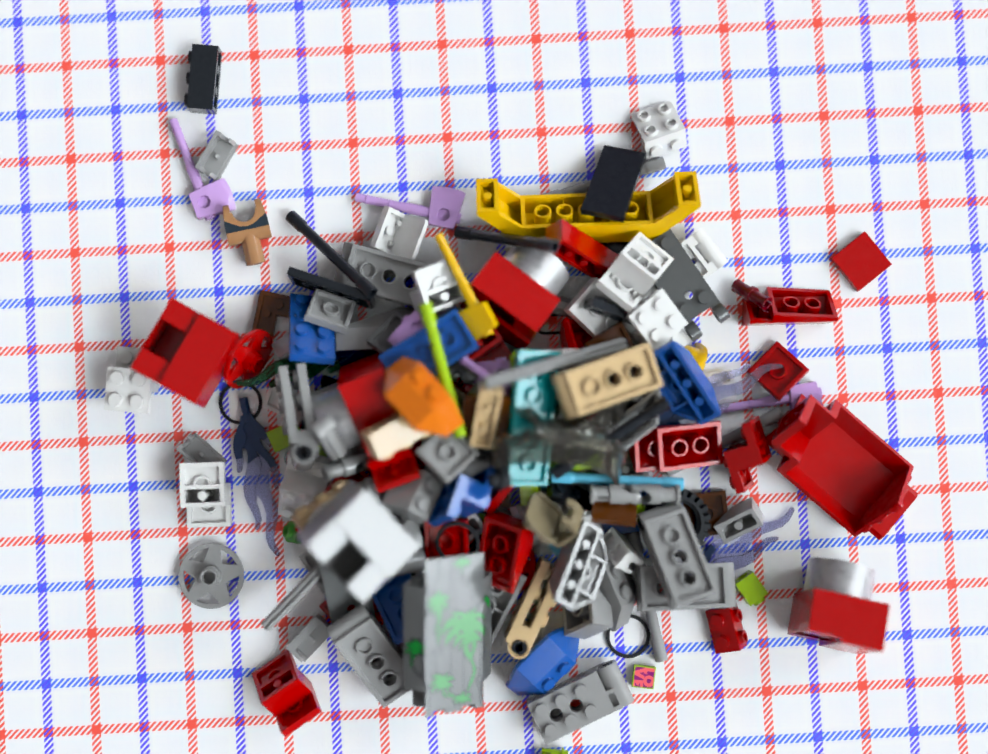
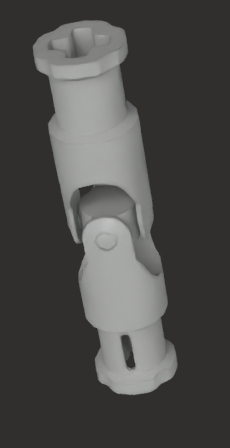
(345, 466)
(631, 494)

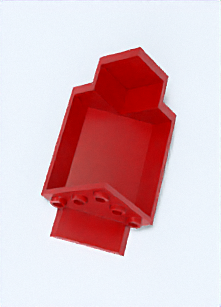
(843, 466)

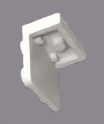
(660, 129)
(399, 233)

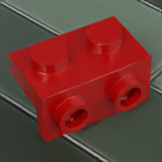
(395, 470)
(726, 629)

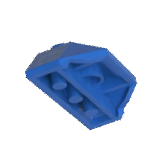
(685, 384)
(544, 664)

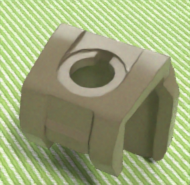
(548, 521)

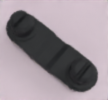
(501, 478)

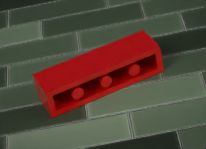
(580, 249)

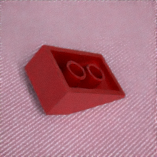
(505, 549)

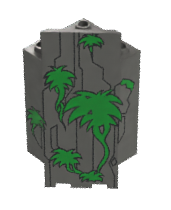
(447, 633)

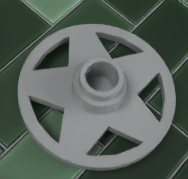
(211, 576)

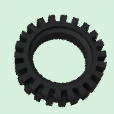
(699, 510)

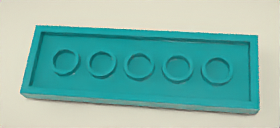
(541, 397)

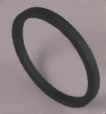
(221, 406)
(456, 524)
(637, 653)

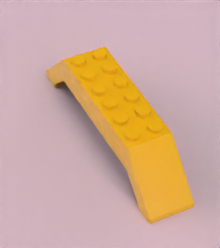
(648, 212)

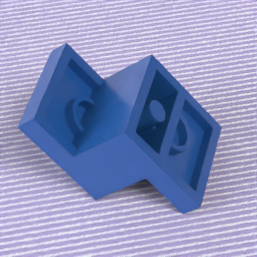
(462, 497)

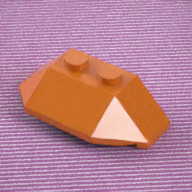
(421, 398)

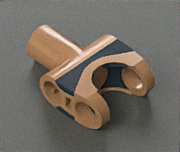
(248, 233)

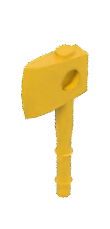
(478, 316)

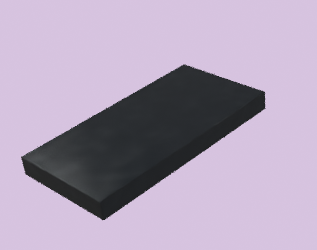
(613, 183)
(312, 281)

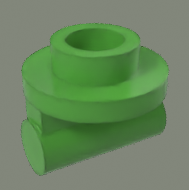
(289, 533)

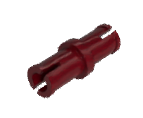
(751, 294)

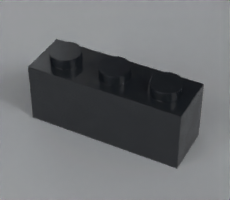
(203, 79)

